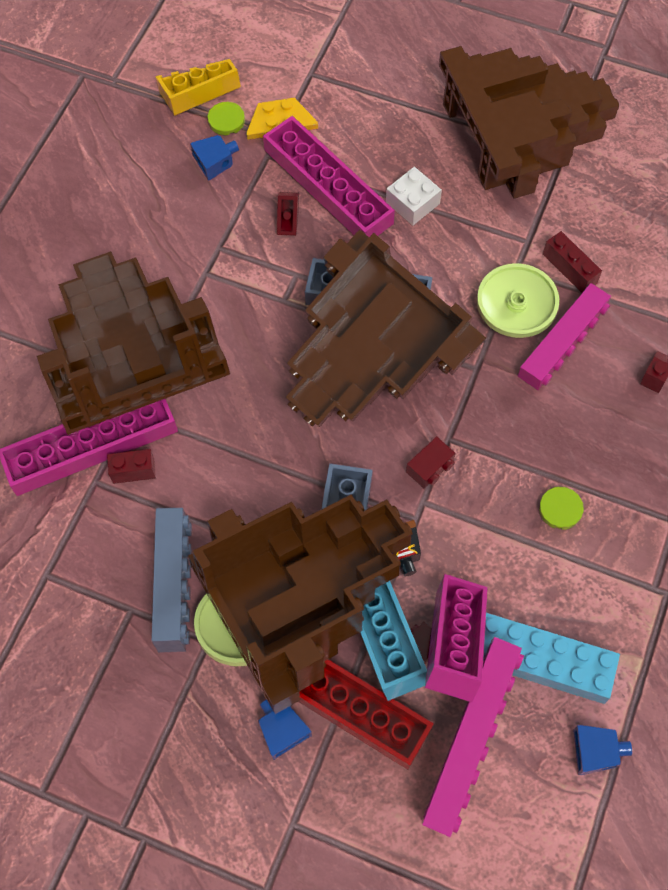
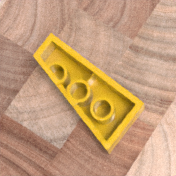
(198, 85)

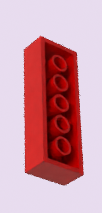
(367, 714)

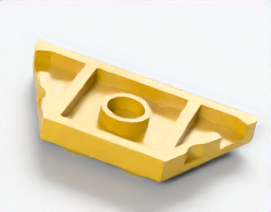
(273, 113)

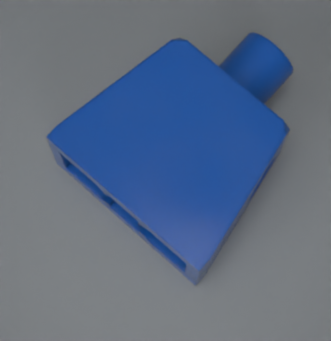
(213, 155)
(282, 729)
(598, 749)

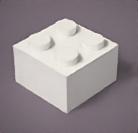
(413, 196)

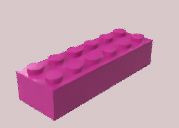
(457, 638)

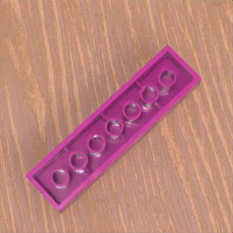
(328, 178)
(57, 455)
(471, 737)

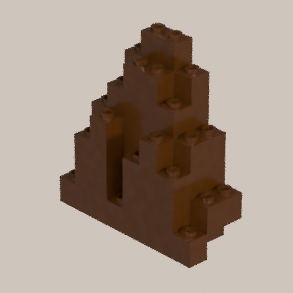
(523, 113)
(373, 333)
(125, 343)
(297, 585)

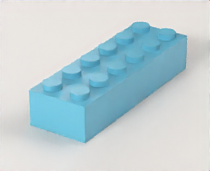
(392, 644)
(557, 659)

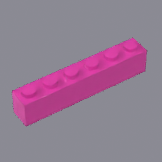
(564, 337)

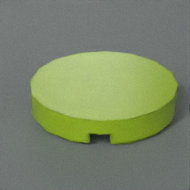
(226, 118)
(561, 508)

